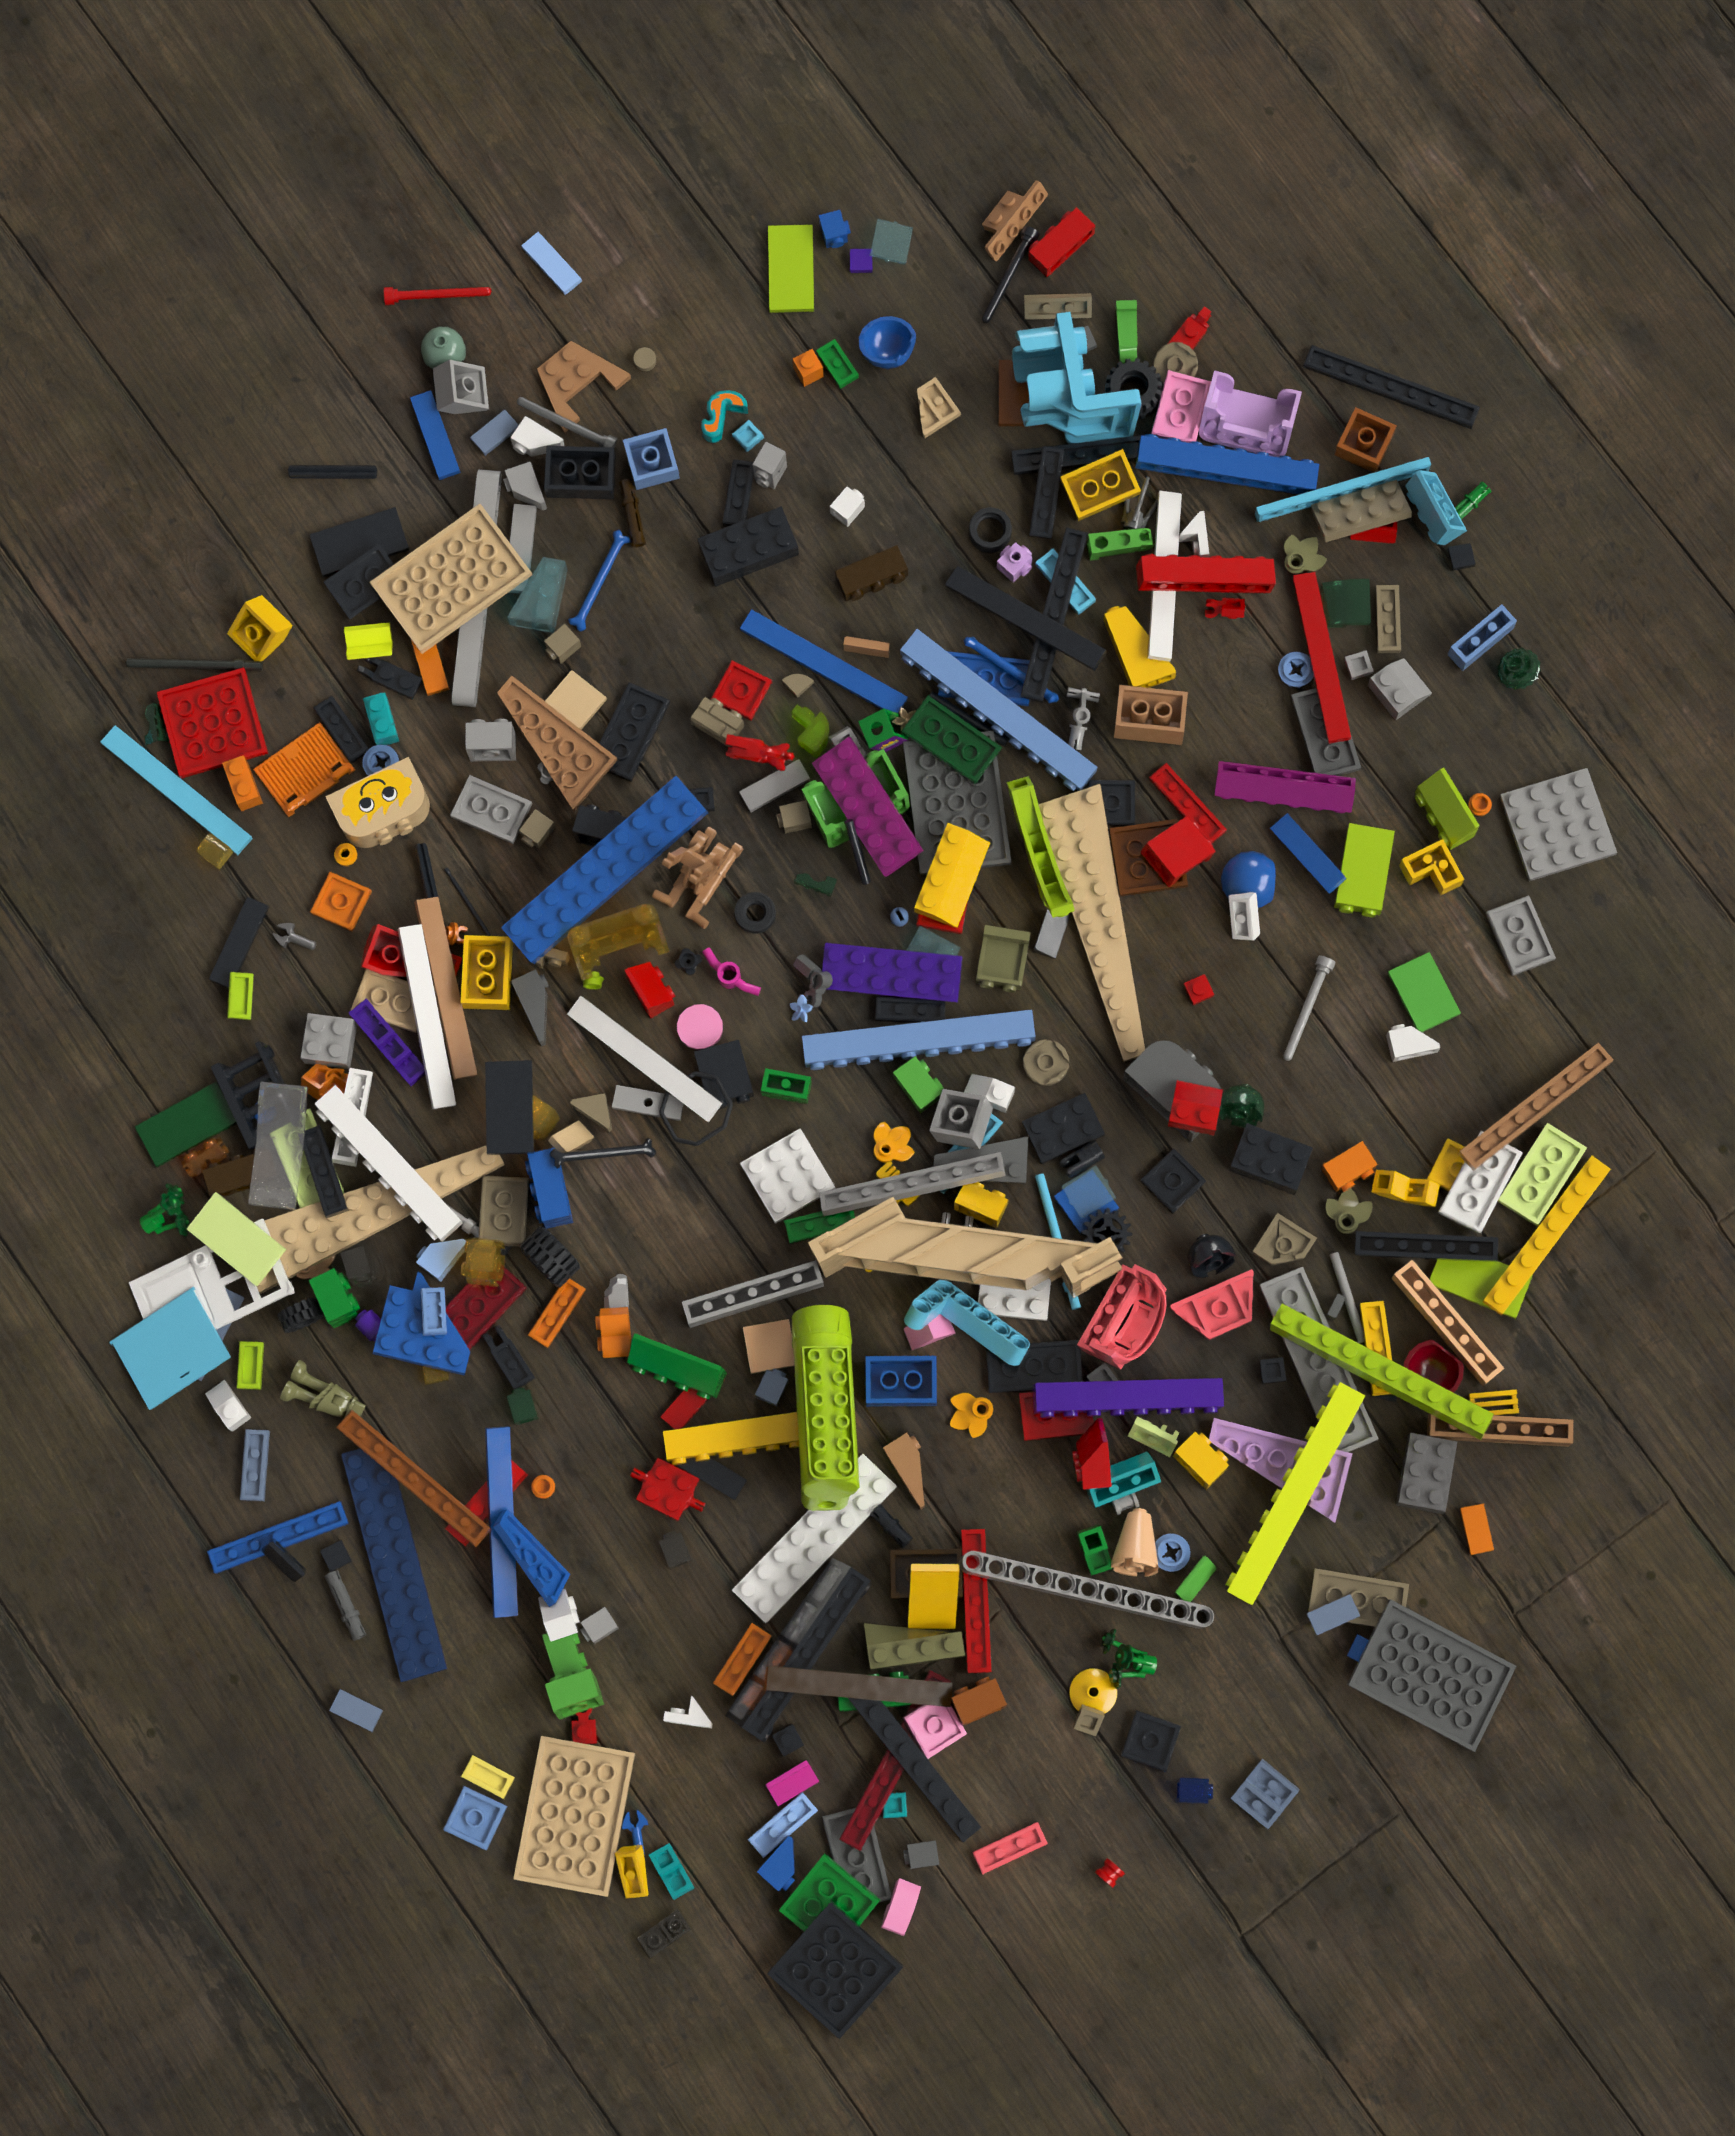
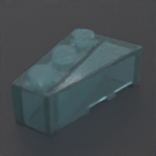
(541, 598)

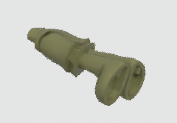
(331, 1398)

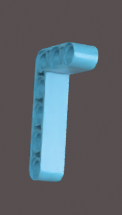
(970, 1317)

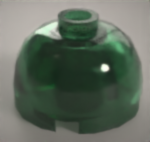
(1242, 1105)

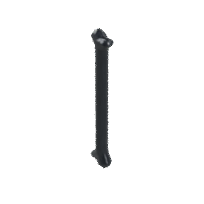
(560, 1157)

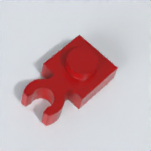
(584, 1729)

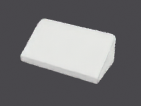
(1244, 916)

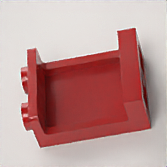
(1177, 850)

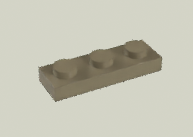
(1049, 305)
(1388, 619)

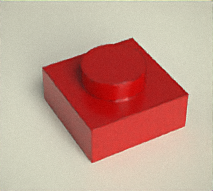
(1198, 989)

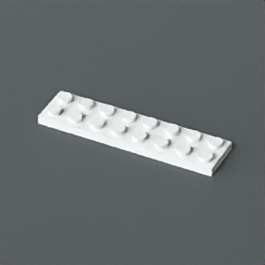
(810, 1545)

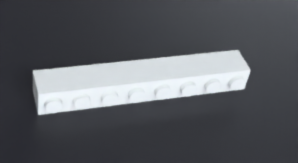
(388, 1163)

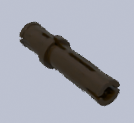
(630, 503)

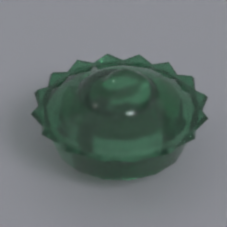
(1519, 668)

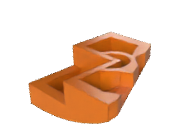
(322, 1079)

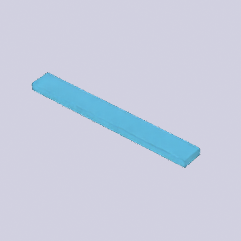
(1307, 499)
(176, 790)

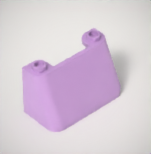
(1248, 419)

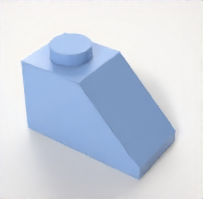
(440, 1257)

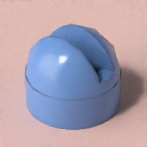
(895, 919)

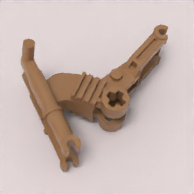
(699, 872)

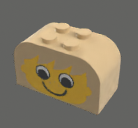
(381, 805)

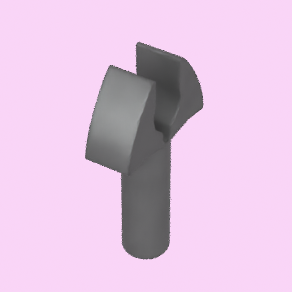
(295, 938)

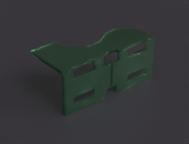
(152, 734)
(825, 887)

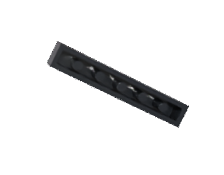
(1426, 1246)

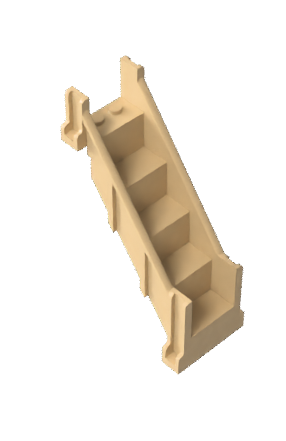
(978, 1256)

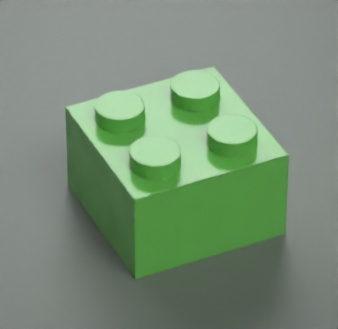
(574, 1693)

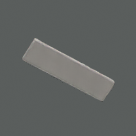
(523, 536)

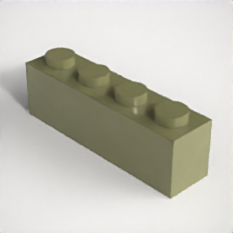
(909, 1646)

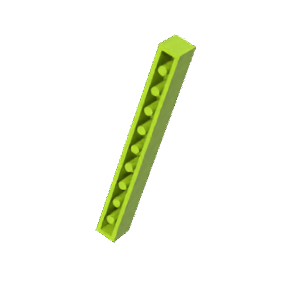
(1381, 1371)

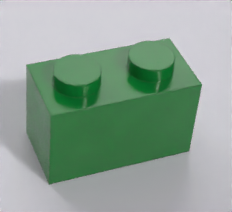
(786, 1086)

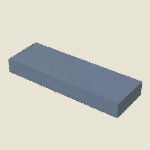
(254, 1465)

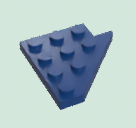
(402, 1334)

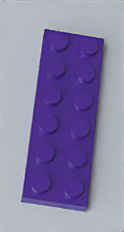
(893, 972)

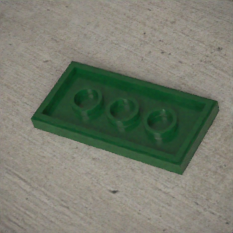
(951, 740)
(186, 1124)

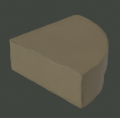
(797, 683)

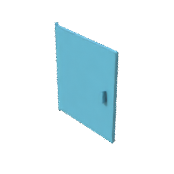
(171, 1348)

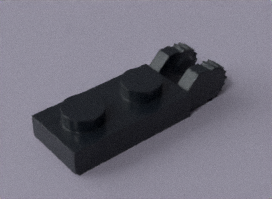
(392, 677)
(510, 1360)

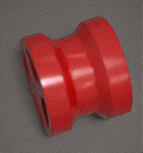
(1109, 1872)

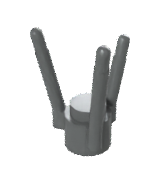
(1135, 518)

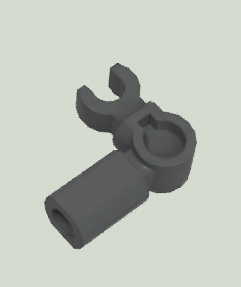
(819, 980)

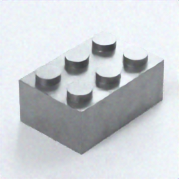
(1426, 1473)

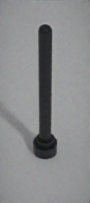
(1028, 237)

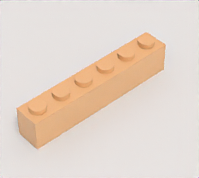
(1447, 1323)

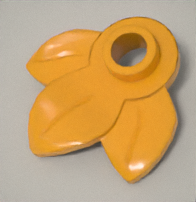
(894, 1140)
(967, 1414)

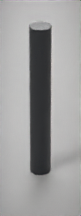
(857, 851)

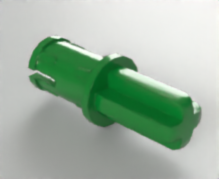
(1472, 499)

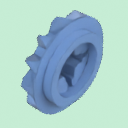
(1296, 659)
(383, 752)
(1182, 1555)

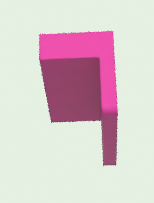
(792, 1783)

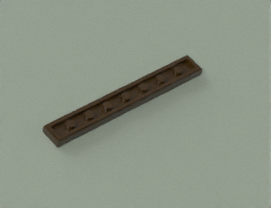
(858, 1686)

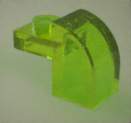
(817, 732)

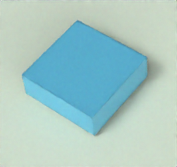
(748, 435)

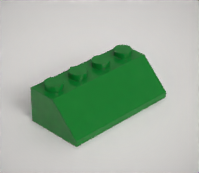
(676, 1366)

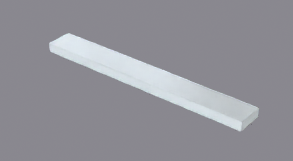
(1164, 601)
(426, 1016)
(644, 1059)

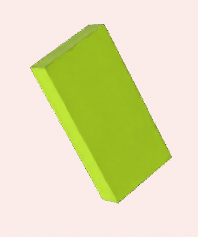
(240, 996)
(250, 1365)

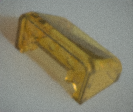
(615, 933)

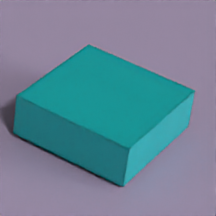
(895, 1806)

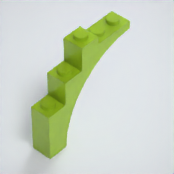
(1038, 848)

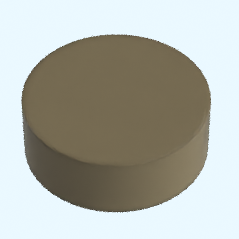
(644, 359)

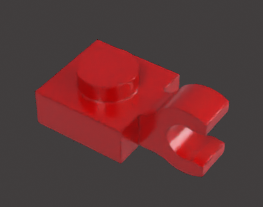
(1228, 607)

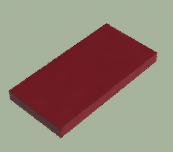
(480, 1307)

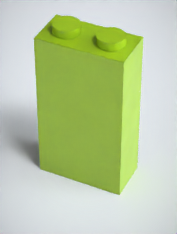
(1366, 869)

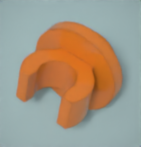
(453, 933)

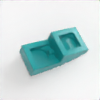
(671, 1871)

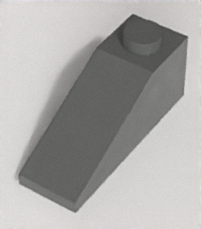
(533, 998)

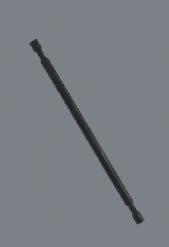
(464, 897)

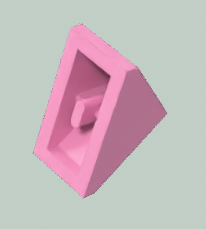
(932, 1332)

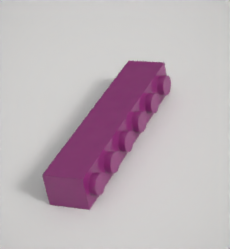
(1285, 787)

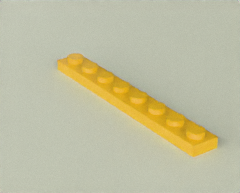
(1546, 1235)

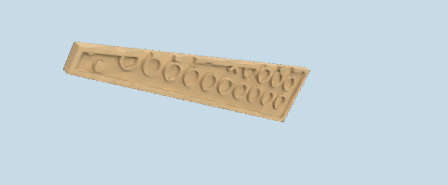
(1085, 861)
(313, 1238)

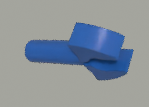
(636, 1831)

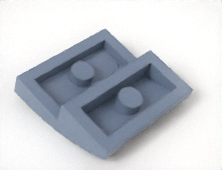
(1265, 1794)

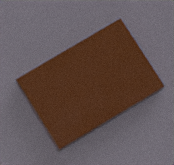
(1011, 396)

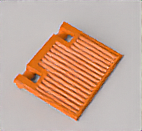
(303, 769)

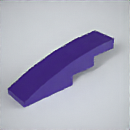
(388, 1042)

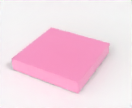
(934, 1728)

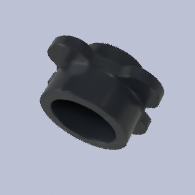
(688, 955)

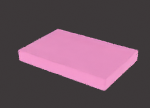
(1180, 407)

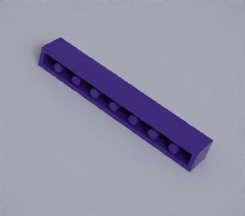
(1128, 1396)

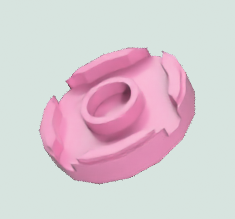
(699, 1027)

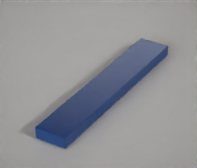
(285, 1533)

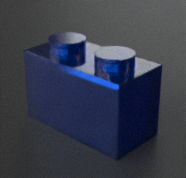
(1194, 1791)

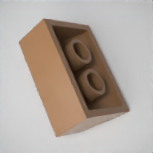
(1150, 715)

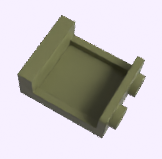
(1002, 958)

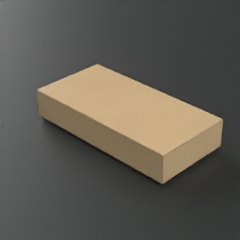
(571, 1138)

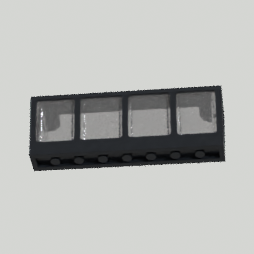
(799, 1645)

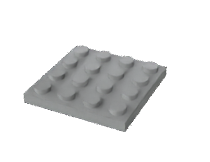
(1558, 824)

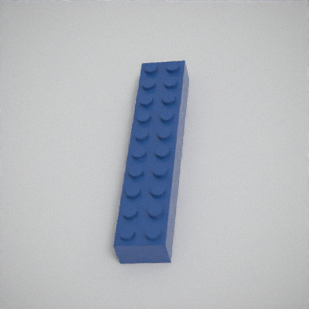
(604, 870)

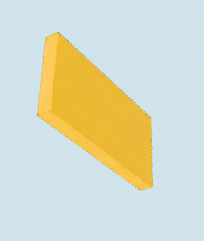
(933, 1596)

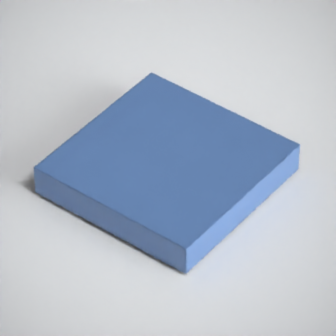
(475, 1818)

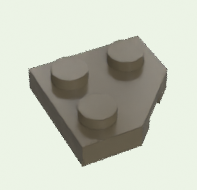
(1283, 1242)

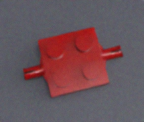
(667, 1489)

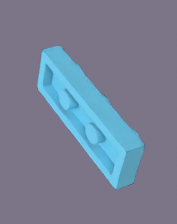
(1081, 596)

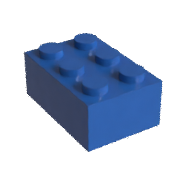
(548, 1190)
(901, 1381)

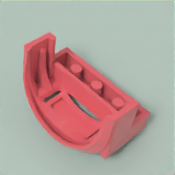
(1140, 1327)

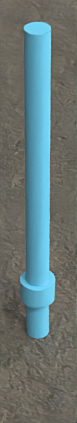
(1053, 1226)

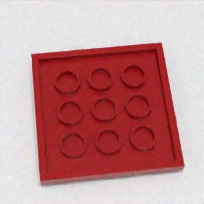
(212, 722)

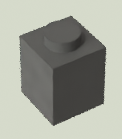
(921, 1854)

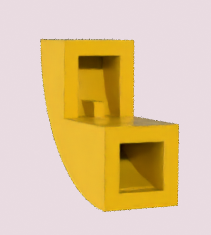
(1405, 1189)

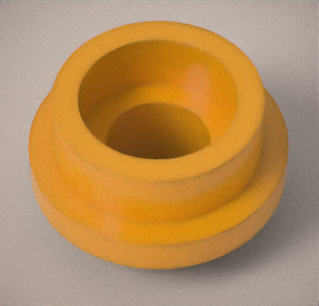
(345, 861)

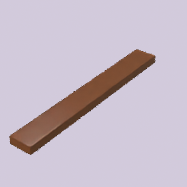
(414, 1478)

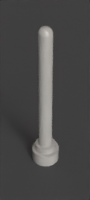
(1324, 966)

